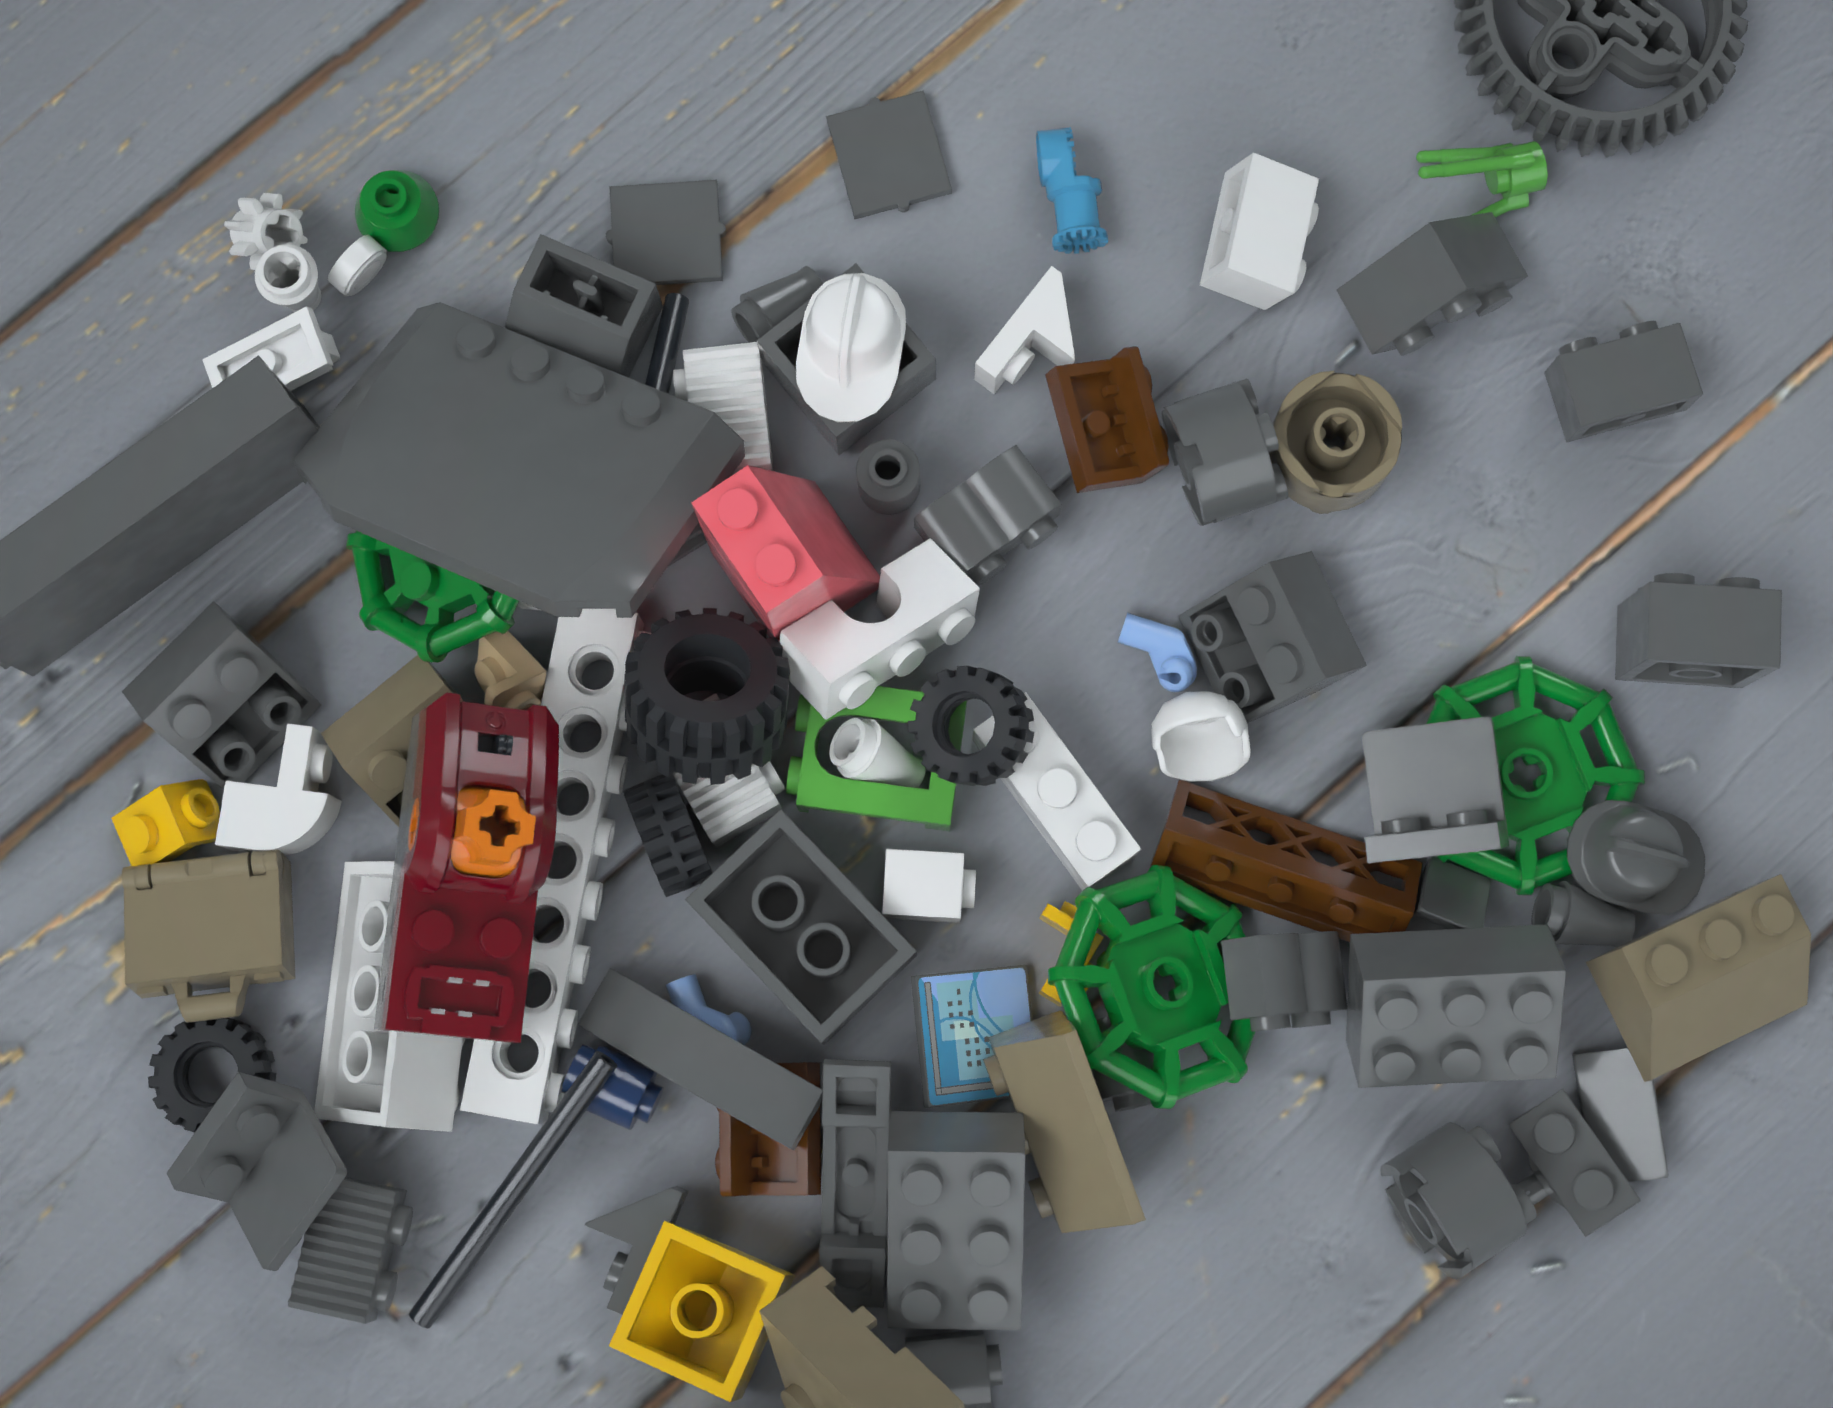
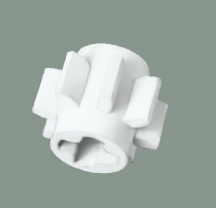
(255, 216)

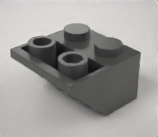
(583, 306)
(1273, 637)
(220, 697)

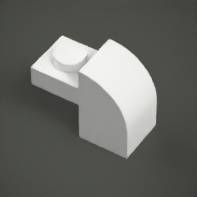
(285, 815)

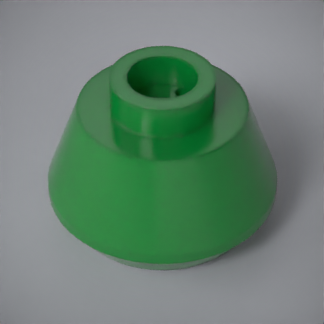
(397, 210)

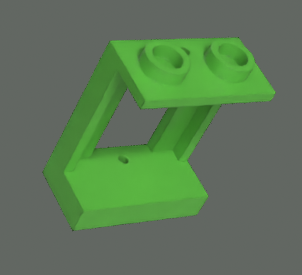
(827, 792)

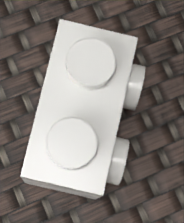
(1260, 232)

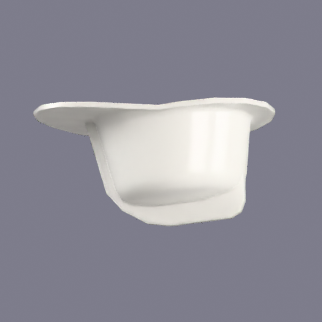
(850, 347)

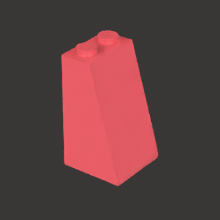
(783, 546)

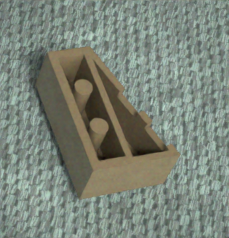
(836, 1359)

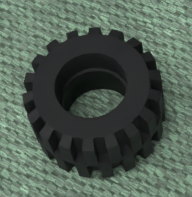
(698, 735)

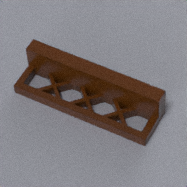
(1283, 876)

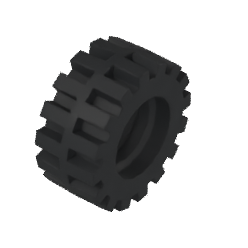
(933, 721)
(668, 834)
(183, 1045)

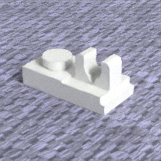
(290, 347)

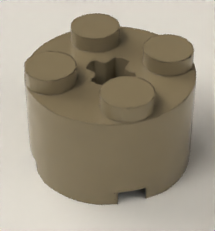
(1332, 407)

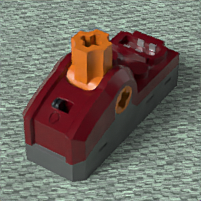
(469, 870)

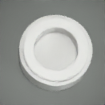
(357, 266)

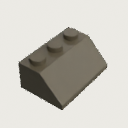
(1707, 977)
(1064, 1125)

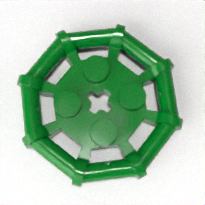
(431, 586)
(1557, 751)
(1127, 988)

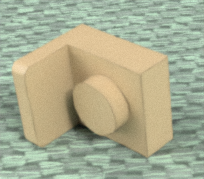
(508, 672)

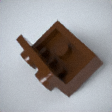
(1108, 421)
(759, 1165)

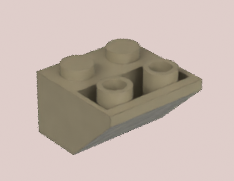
(375, 733)

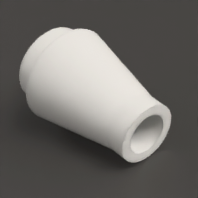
(288, 277)
(871, 754)

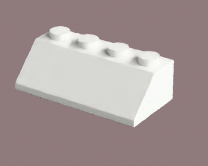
(366, 1071)

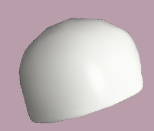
(1200, 737)

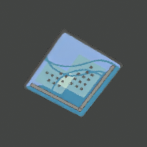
(953, 1027)

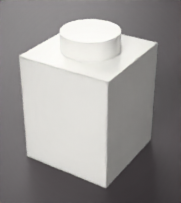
(927, 886)

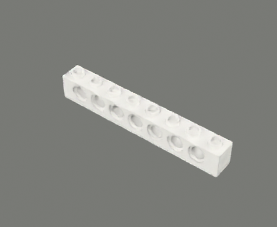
(491, 1082)

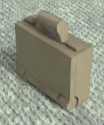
(208, 929)

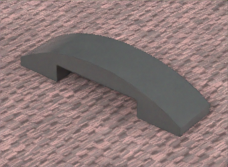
(702, 1059)
(855, 1178)

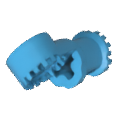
(1072, 194)

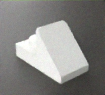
(1037, 323)

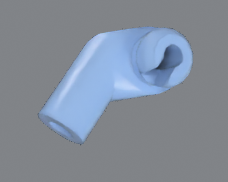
(1166, 648)
(688, 996)

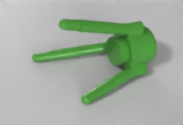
(1506, 168)

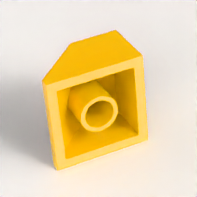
(700, 1311)

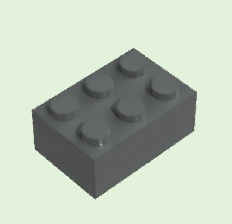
(802, 927)
(1454, 1005)
(955, 1220)

